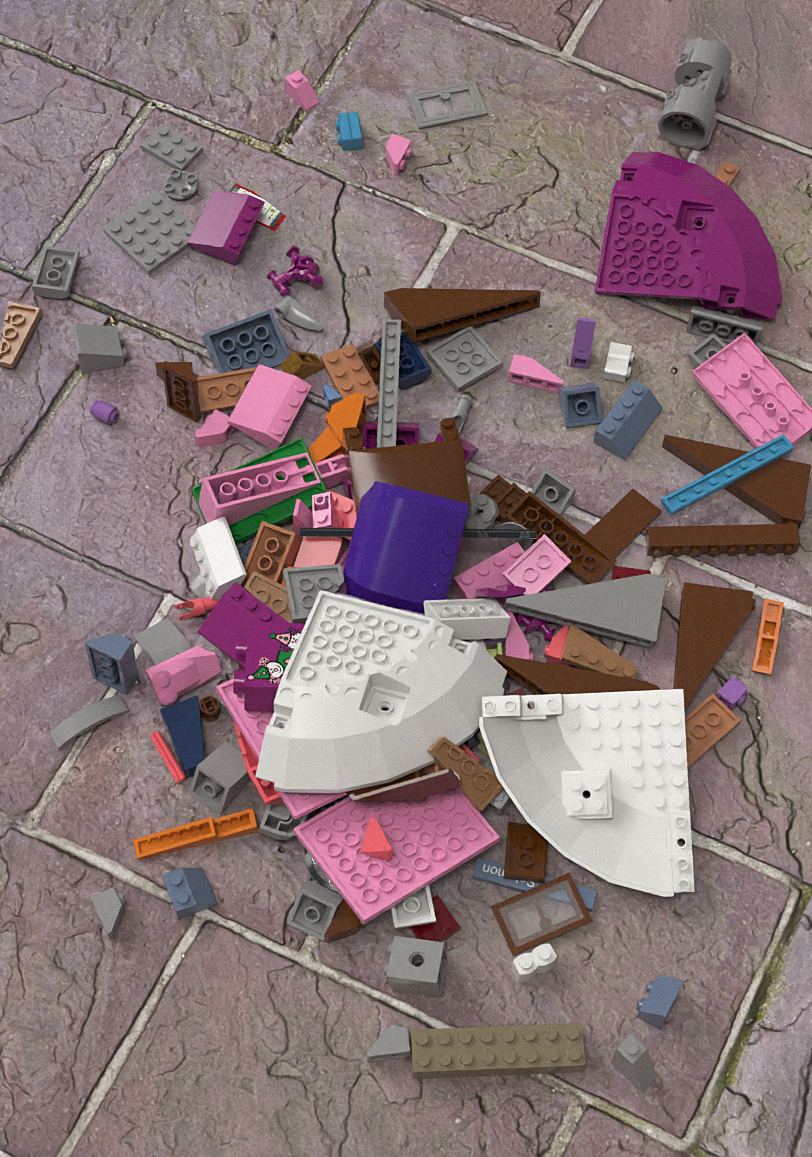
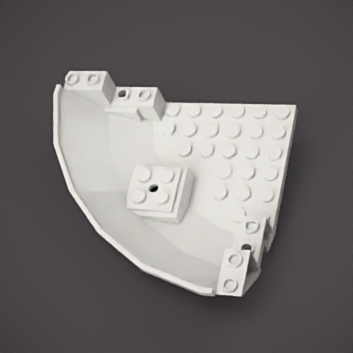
(349, 668)
(620, 750)

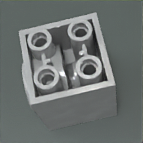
(416, 966)

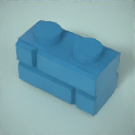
(350, 131)

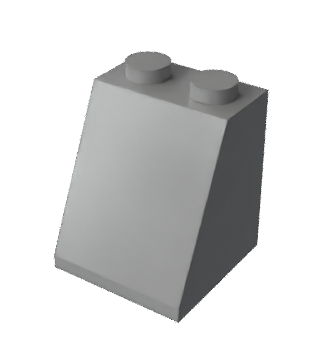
(98, 347)
(220, 778)

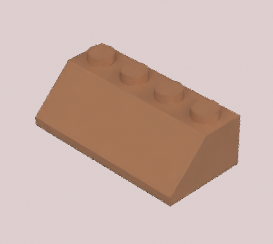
(272, 552)

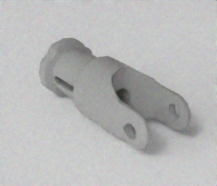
(461, 409)

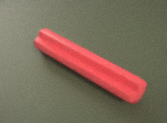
(168, 757)

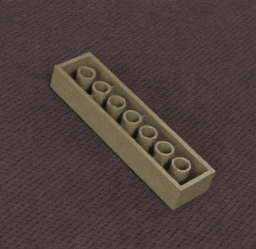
(497, 1051)

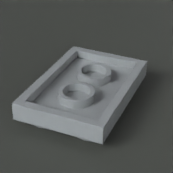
(171, 148)

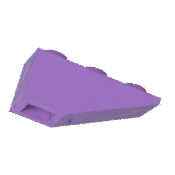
(582, 343)

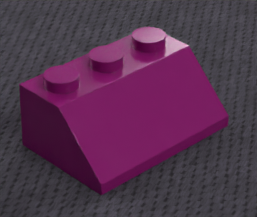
(406, 433)

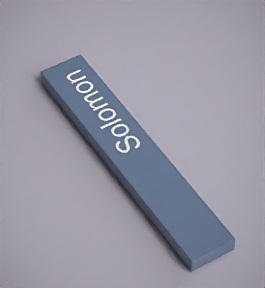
(493, 873)

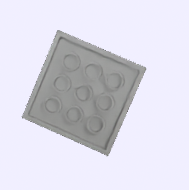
(151, 232)

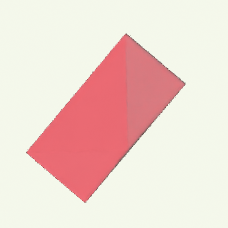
(375, 842)

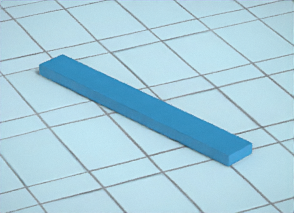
(727, 474)

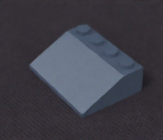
(247, 344)

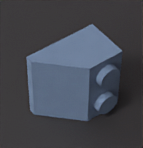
(580, 404)
(189, 891)
(659, 1000)

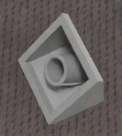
(554, 491)

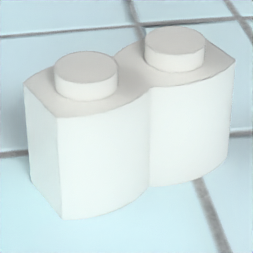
(617, 362)
(528, 964)

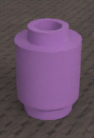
(104, 412)

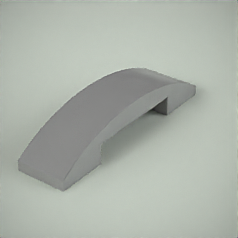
(86, 719)

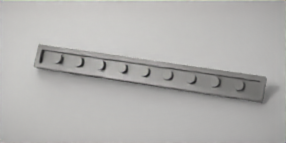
(388, 383)

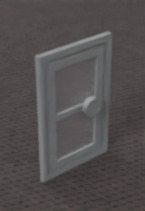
(447, 104)

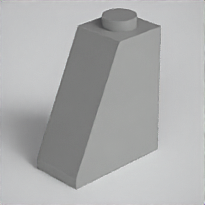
(634, 1063)

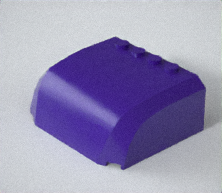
(403, 546)

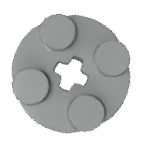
(489, 514)

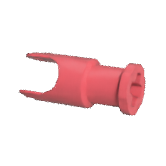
(199, 605)

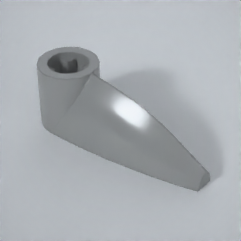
(294, 312)

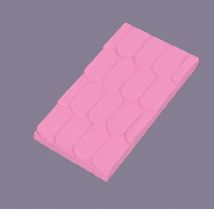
(754, 394)

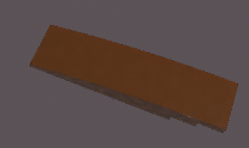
(515, 505)

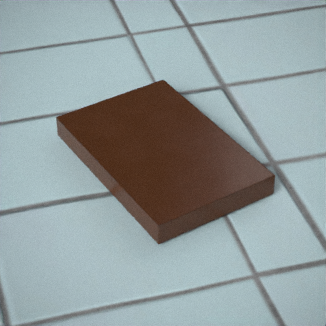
(525, 853)

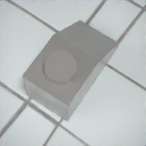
(109, 910)
(390, 1045)

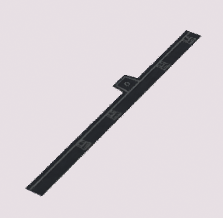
(467, 533)

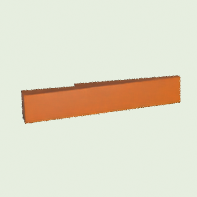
(197, 834)

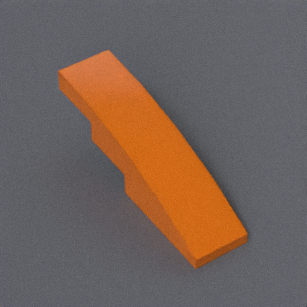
(767, 636)

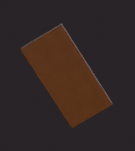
(181, 391)
(623, 523)

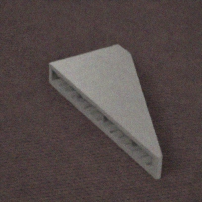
(615, 608)

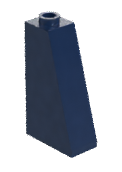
(185, 732)

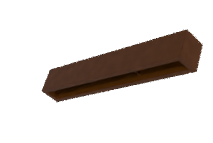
(722, 539)

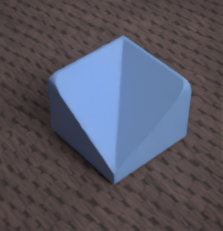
(331, 396)

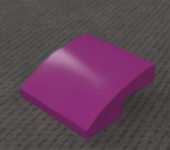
(499, 591)

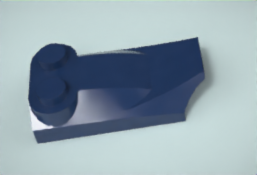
(412, 364)

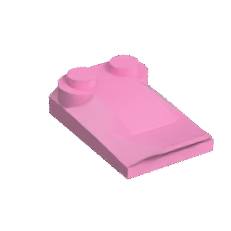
(182, 674)

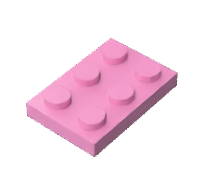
(537, 566)

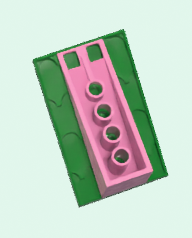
(260, 490)

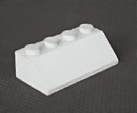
(217, 557)
(470, 617)

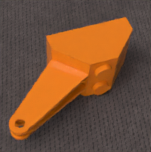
(343, 414)

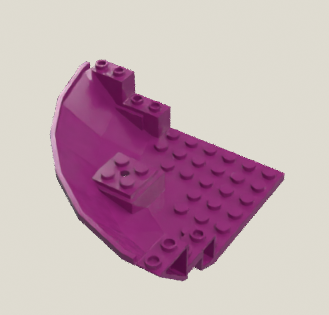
(661, 252)

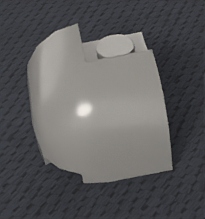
(279, 822)

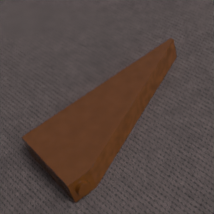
(440, 311)
(773, 490)
(706, 628)
(557, 679)

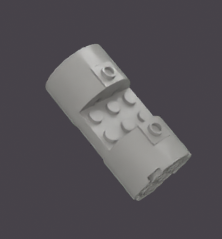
(690, 108)

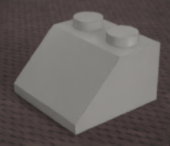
(314, 909)

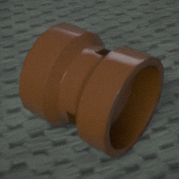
(212, 712)

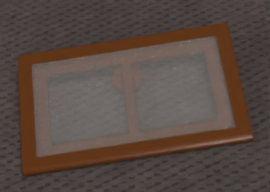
(541, 914)

